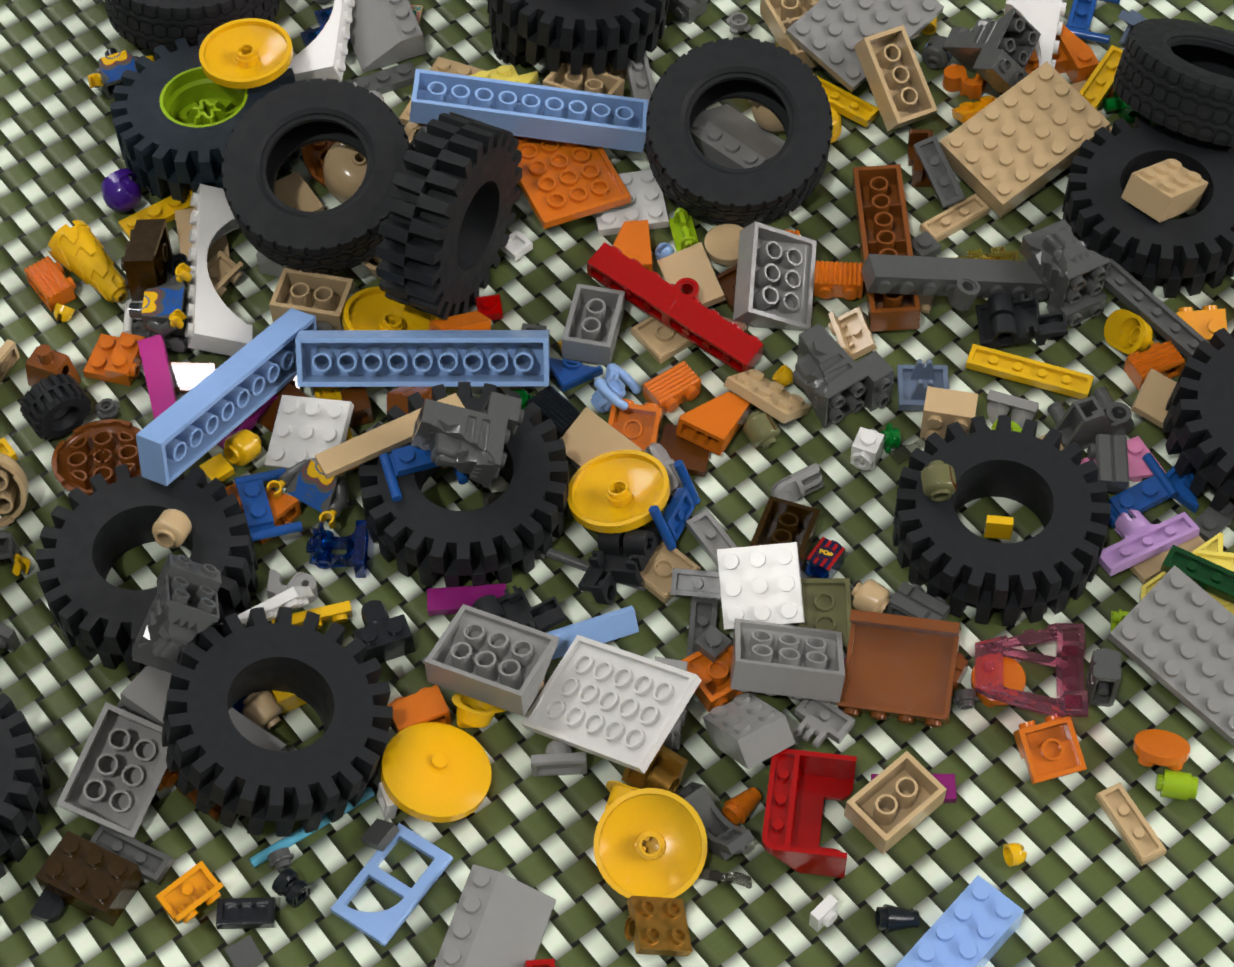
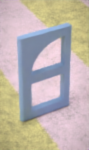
(384, 924)

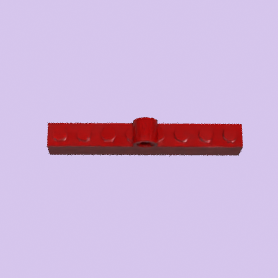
(676, 307)

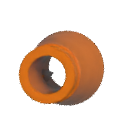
(741, 806)

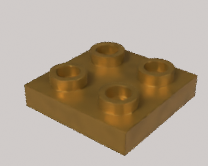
(663, 772)
(658, 926)

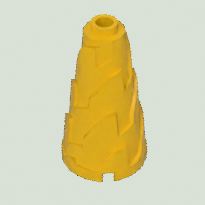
(84, 255)

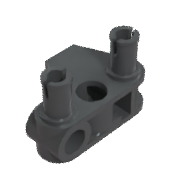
(1091, 417)

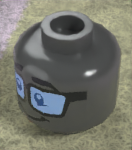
(934, 54)

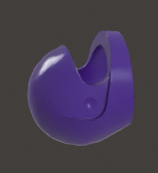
(121, 191)

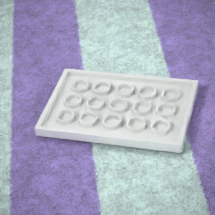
(611, 703)

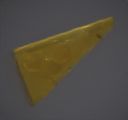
(996, 253)

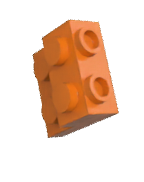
(115, 359)
(638, 423)
(716, 679)
(1049, 748)

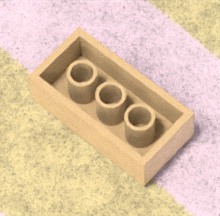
(895, 78)

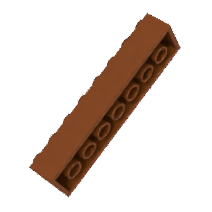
(885, 231)

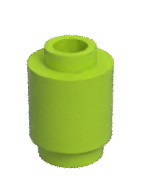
(1176, 785)

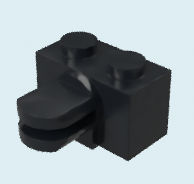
(383, 636)

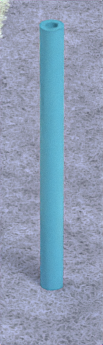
(300, 834)

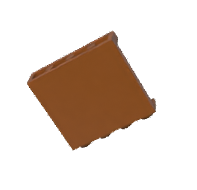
(900, 667)

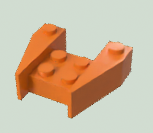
(1072, 57)

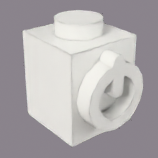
(867, 449)

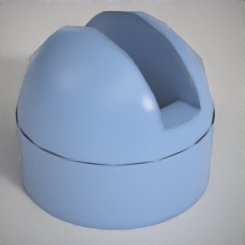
(665, 250)

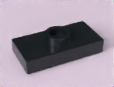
(246, 913)

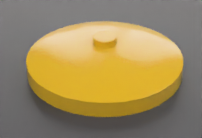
(246, 53)
(373, 311)
(617, 491)
(435, 772)
(650, 844)

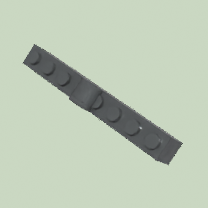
(952, 277)

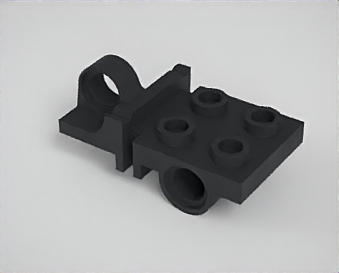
(1014, 321)
(618, 561)
(517, 609)

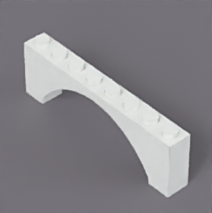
(1045, 18)
(328, 51)
(211, 323)

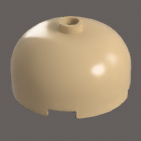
(343, 171)
(13, 489)

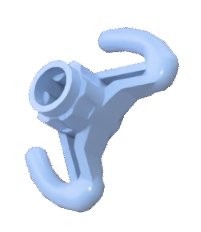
(612, 389)

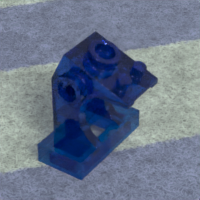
(356, 544)

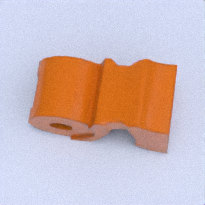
(957, 80)

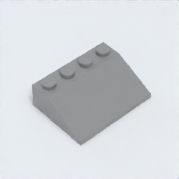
(384, 33)
(733, 138)
(774, 278)
(491, 659)
(787, 661)
(117, 771)
(495, 922)

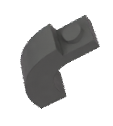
(722, 836)

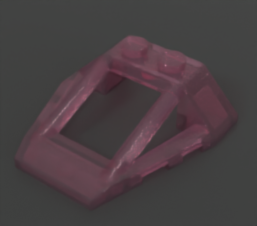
(1068, 663)

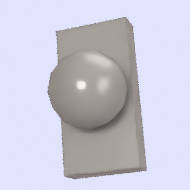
(558, 761)

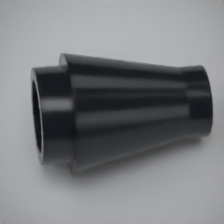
(894, 918)

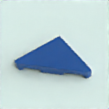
(572, 373)
(1182, 484)

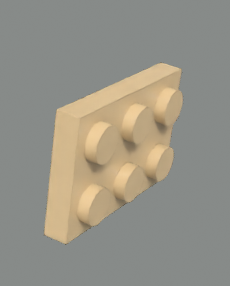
(767, 395)

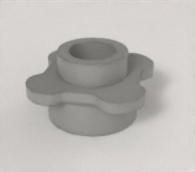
(738, 23)

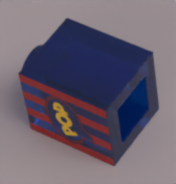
(825, 559)

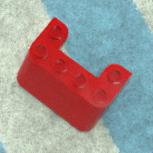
(795, 808)

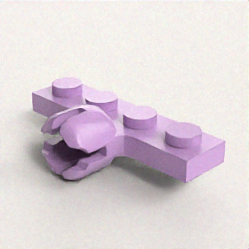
(1144, 539)

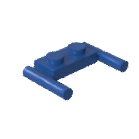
(1081, 18)
(408, 461)
(1144, 494)
(257, 507)
(679, 509)

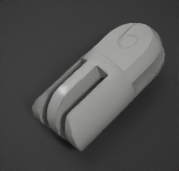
(661, 454)
(798, 484)

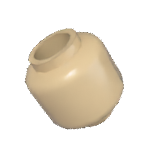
(171, 528)
(870, 597)
(262, 709)

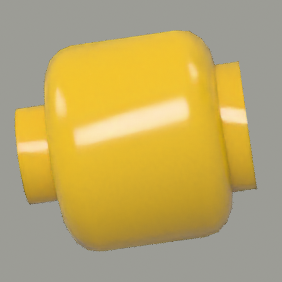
(242, 447)

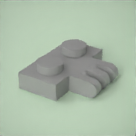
(822, 721)

